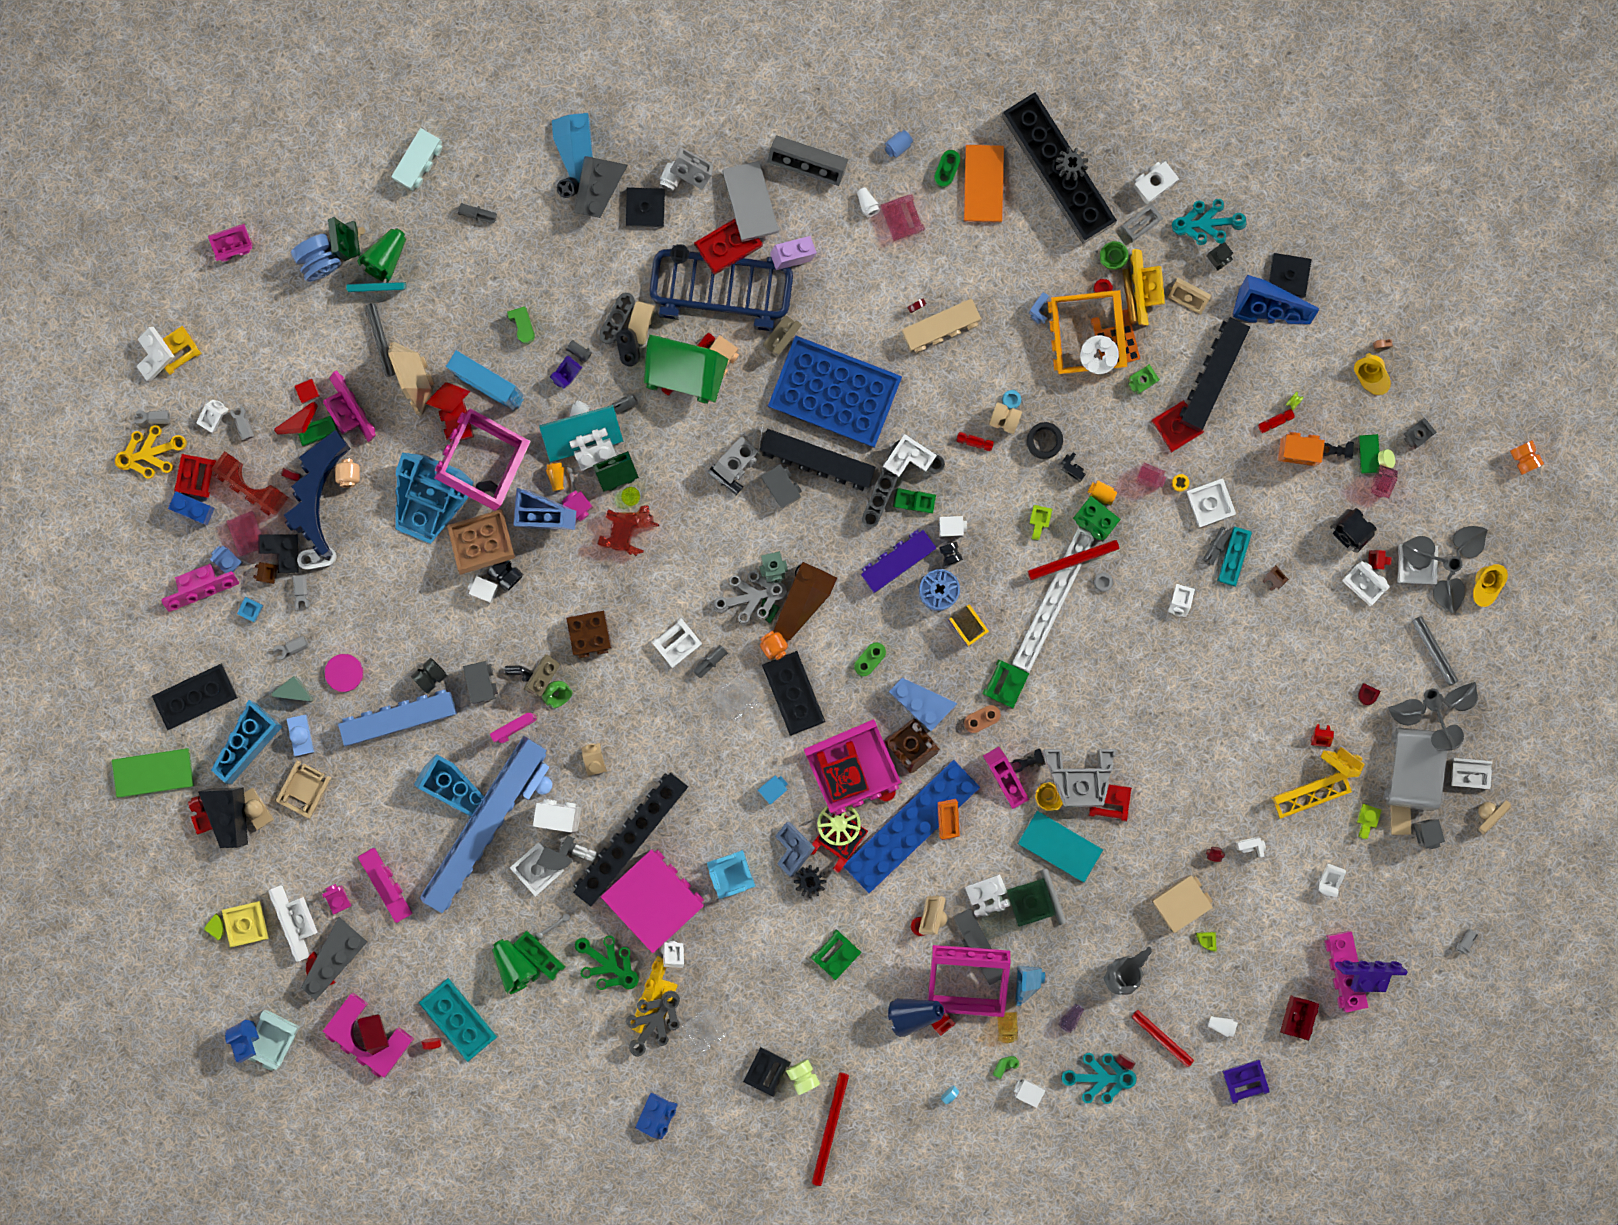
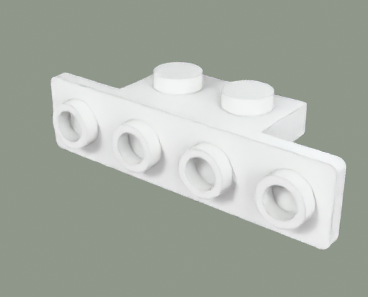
(295, 921)

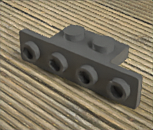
(975, 938)

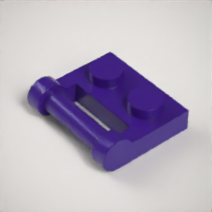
(1244, 1075)

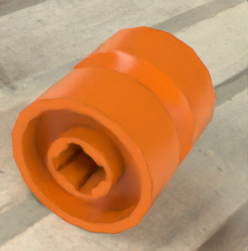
(1527, 458)

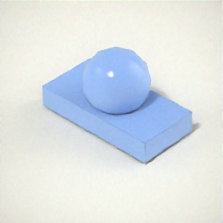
(300, 735)
(539, 782)

